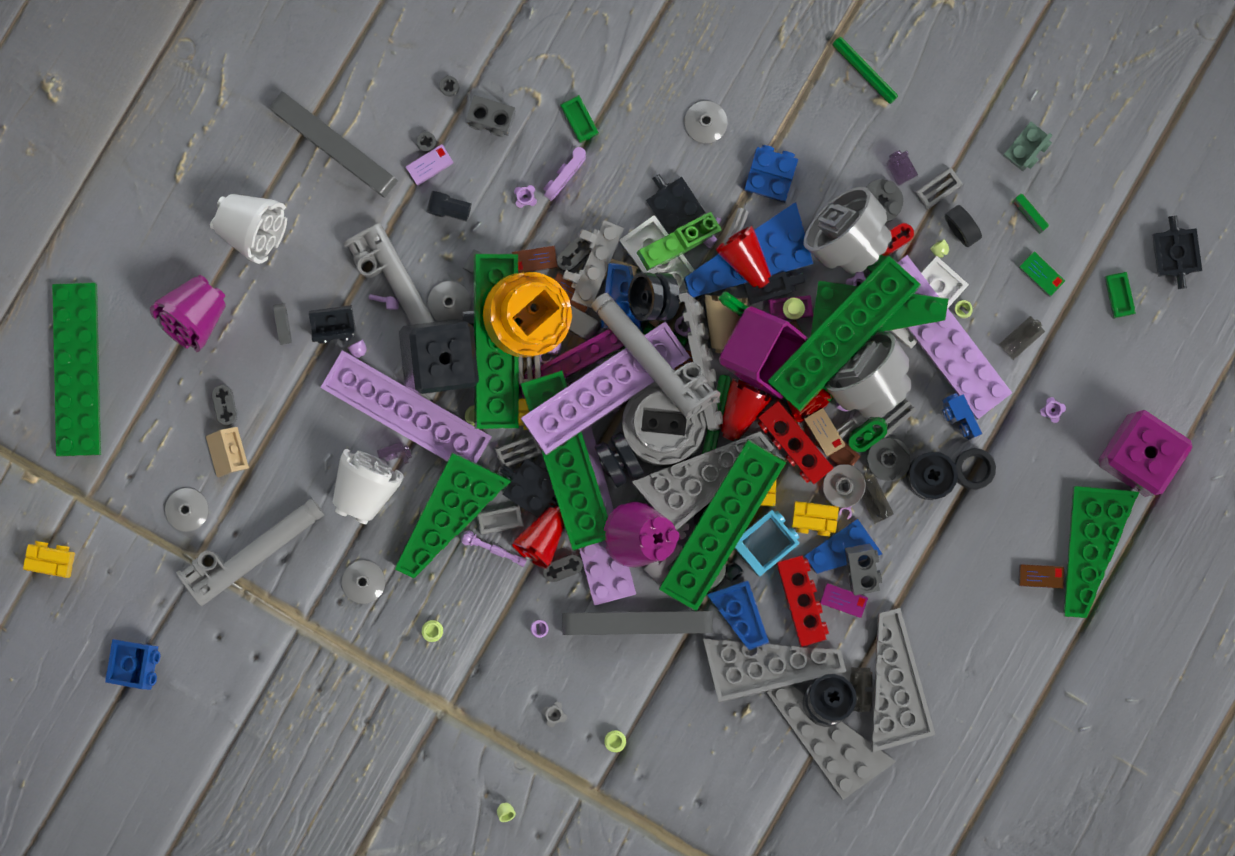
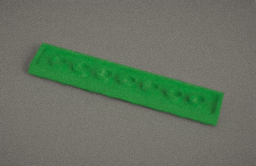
(844, 333)
(76, 369)
(498, 385)
(570, 473)
(722, 525)

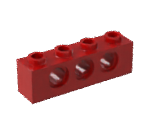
(778, 413)
(786, 570)

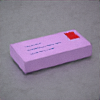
(429, 165)

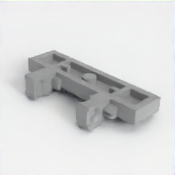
(590, 279)

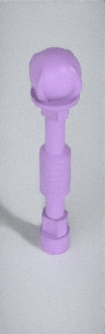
(469, 538)

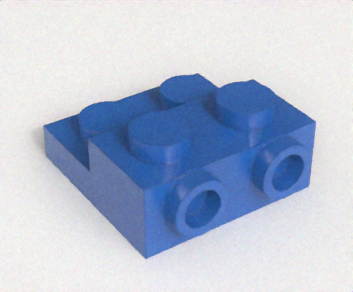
(771, 173)
(957, 410)
(132, 664)

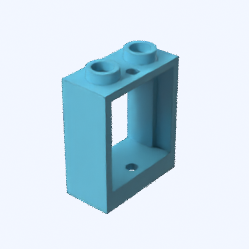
(790, 534)

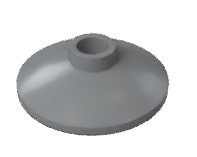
(705, 132)
(452, 290)
(834, 486)
(197, 512)
(374, 586)

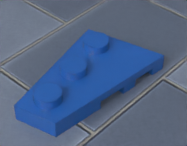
(617, 287)
(832, 552)
(741, 612)

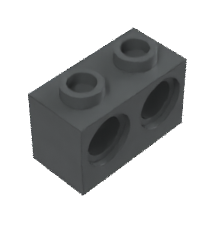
(493, 110)
(858, 570)

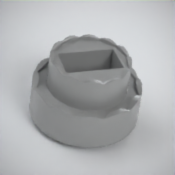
(849, 231)
(873, 377)
(660, 443)

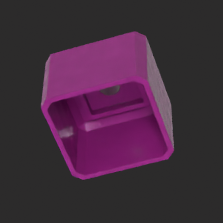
(760, 348)
(1126, 453)

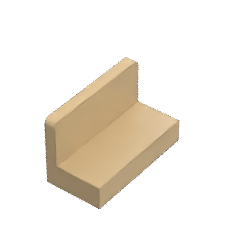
(227, 451)

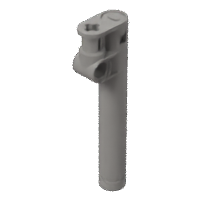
(378, 249)
(686, 393)
(212, 580)

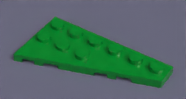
(915, 311)
(454, 502)
(1094, 534)

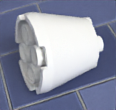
(250, 224)
(363, 485)

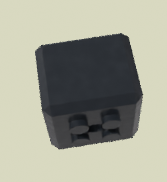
(421, 350)

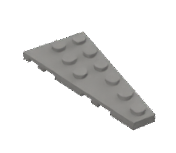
(700, 352)
(690, 485)
(766, 668)
(899, 699)
(837, 749)

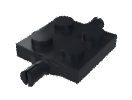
(674, 204)
(1177, 252)
(530, 487)

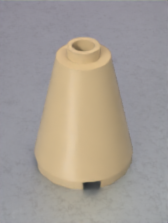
(720, 321)

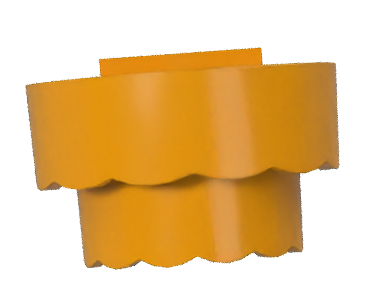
(538, 330)

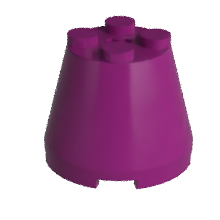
(190, 312)
(639, 535)

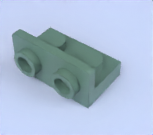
(1027, 146)

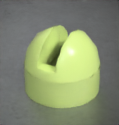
(940, 248)
(966, 305)
(505, 812)

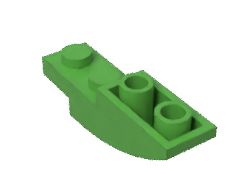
(679, 241)

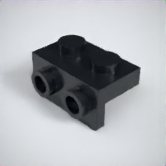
(332, 324)

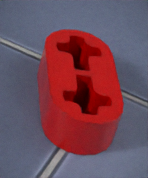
(898, 243)

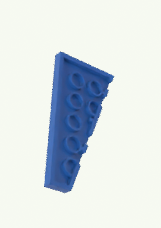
(781, 245)

